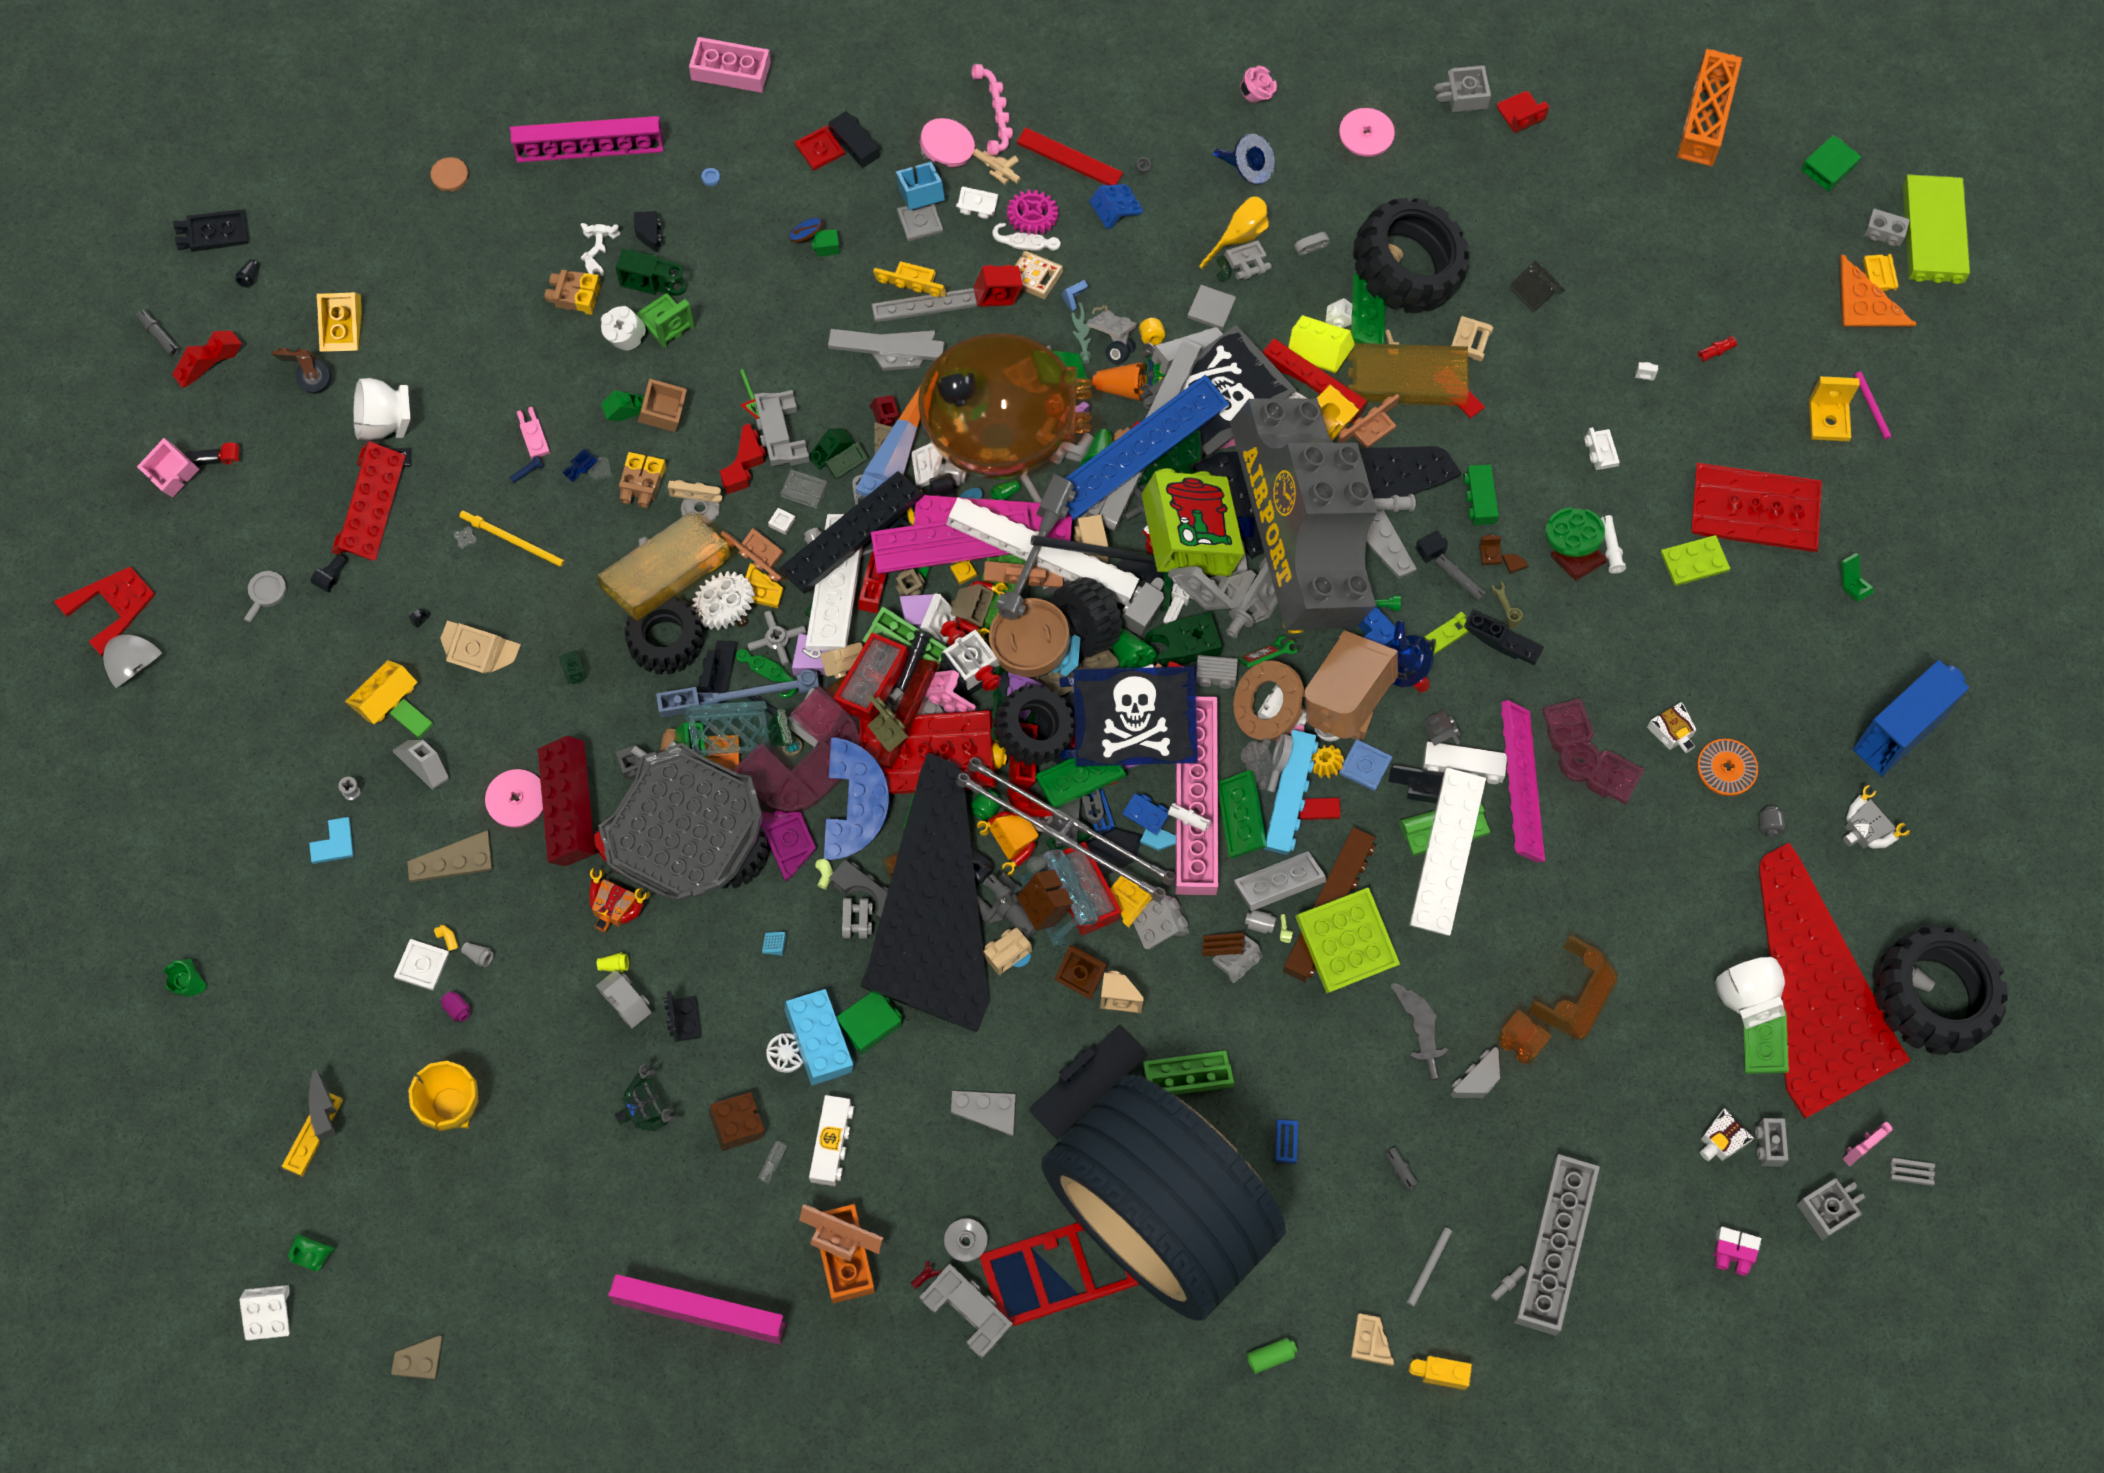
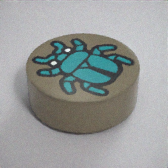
(795, 749)

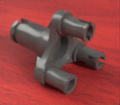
(1006, 904)

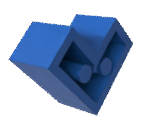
(1378, 628)

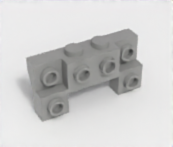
(775, 437)
(972, 1305)

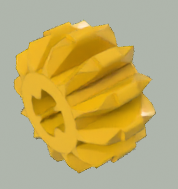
(1333, 758)

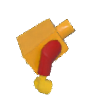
(1013, 835)

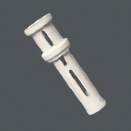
(1613, 552)

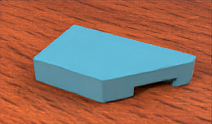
(1161, 841)

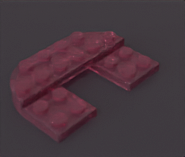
(810, 779)

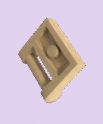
(1466, 333)

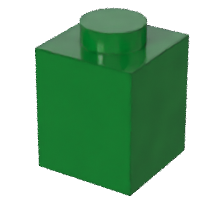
(826, 243)

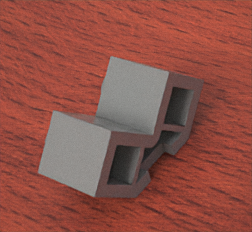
(624, 998)

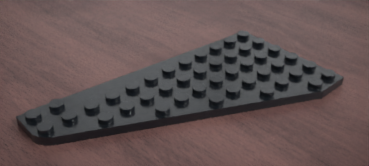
(1388, 470)

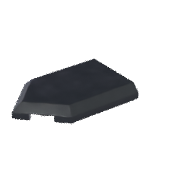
(1126, 839)

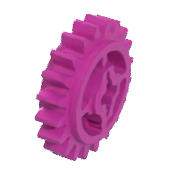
(1032, 217)

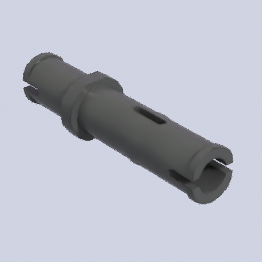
(152, 326)
(1460, 577)

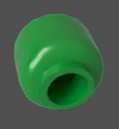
(984, 807)

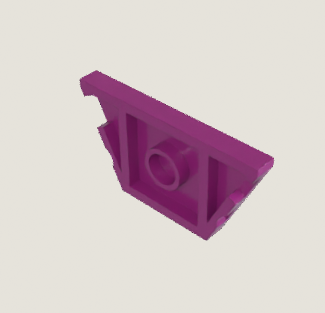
(788, 840)

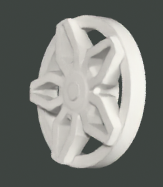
(785, 1053)

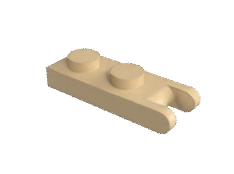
(694, 491)

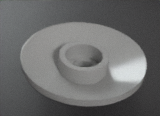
(965, 1229)

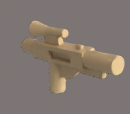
(1001, 166)

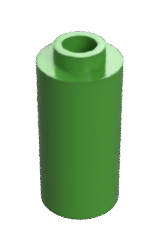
(1271, 1355)

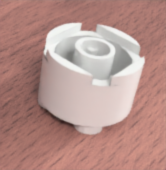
(623, 328)

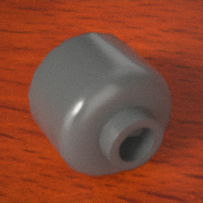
(1772, 821)

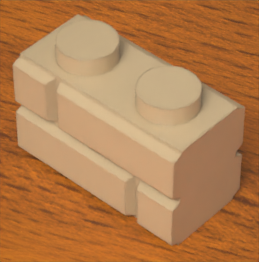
(840, 660)
(1007, 950)

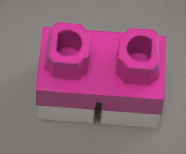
(1737, 1248)

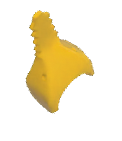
(1244, 227)

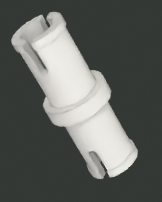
(1189, 817)

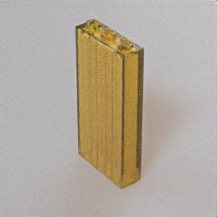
(1412, 371)
(663, 566)

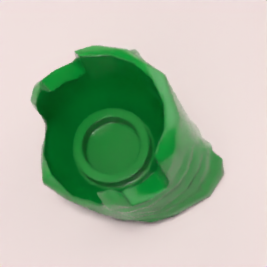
(184, 978)
(309, 1252)

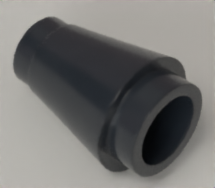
(246, 275)

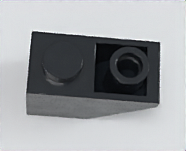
(647, 229)

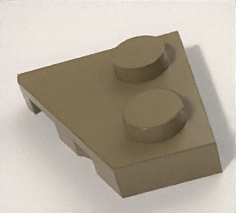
(418, 1360)

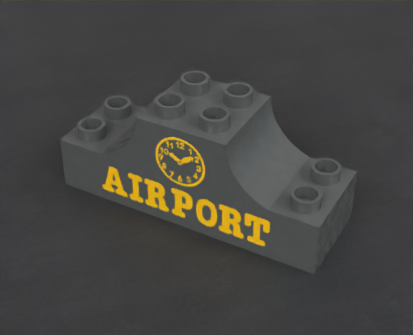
(1309, 511)

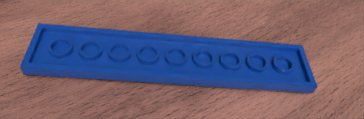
(1144, 444)

